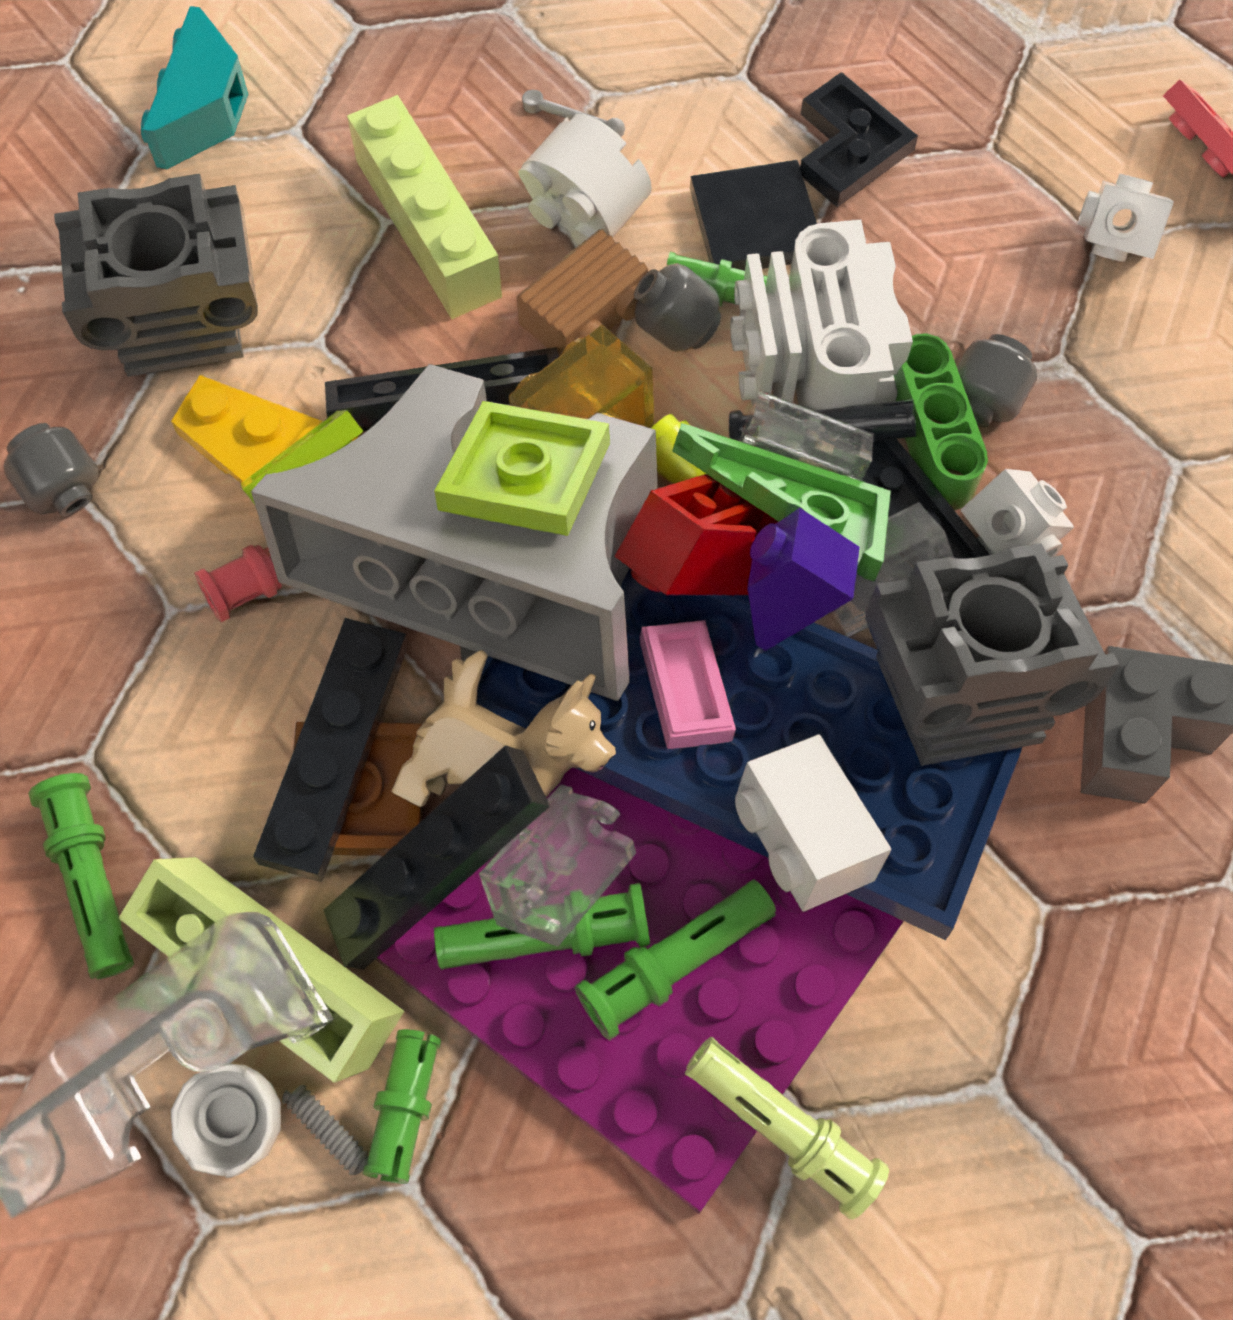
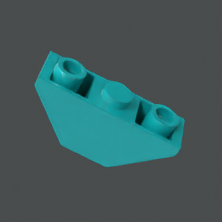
(196, 94)

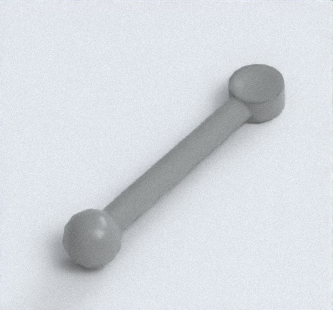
(534, 103)

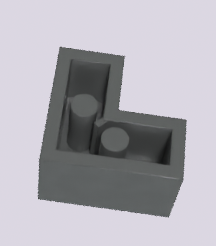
(1146, 711)

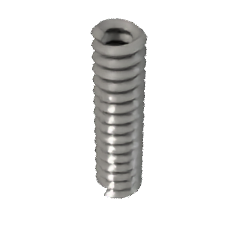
(326, 1129)

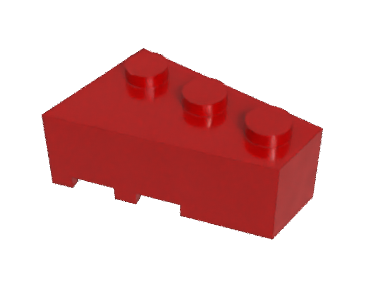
(693, 539)

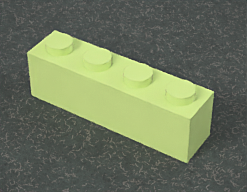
(425, 207)
(186, 897)

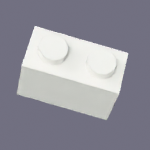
(810, 823)

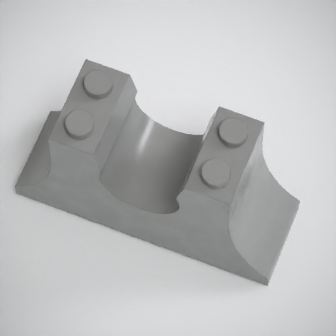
(372, 539)

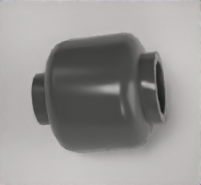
(677, 307)
(997, 378)
(50, 470)

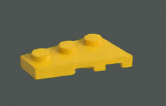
(237, 428)

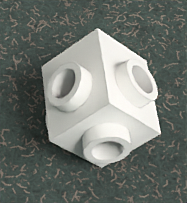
(1143, 229)
(1017, 513)

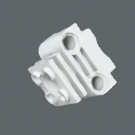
(825, 329)

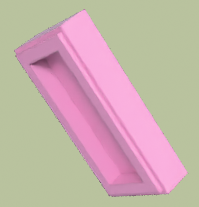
(686, 685)

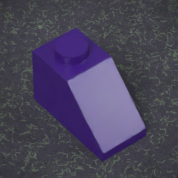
(798, 576)

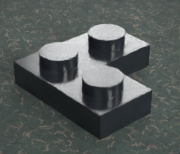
(861, 142)

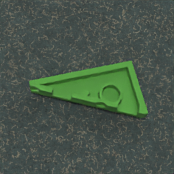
(785, 484)

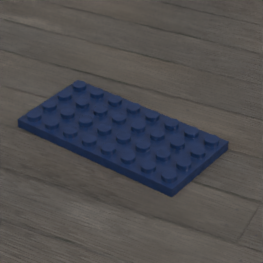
(778, 697)

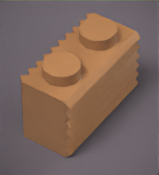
(582, 292)

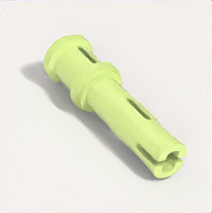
(811, 1144)

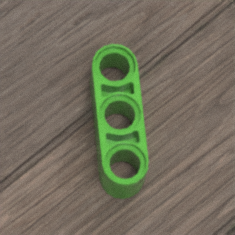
(942, 397)

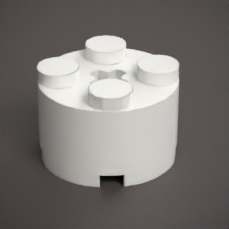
(584, 179)

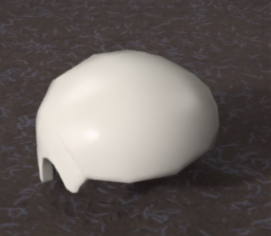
(226, 1120)

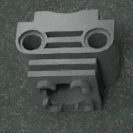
(158, 273)
(985, 651)

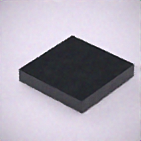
(752, 211)

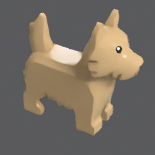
(465, 736)

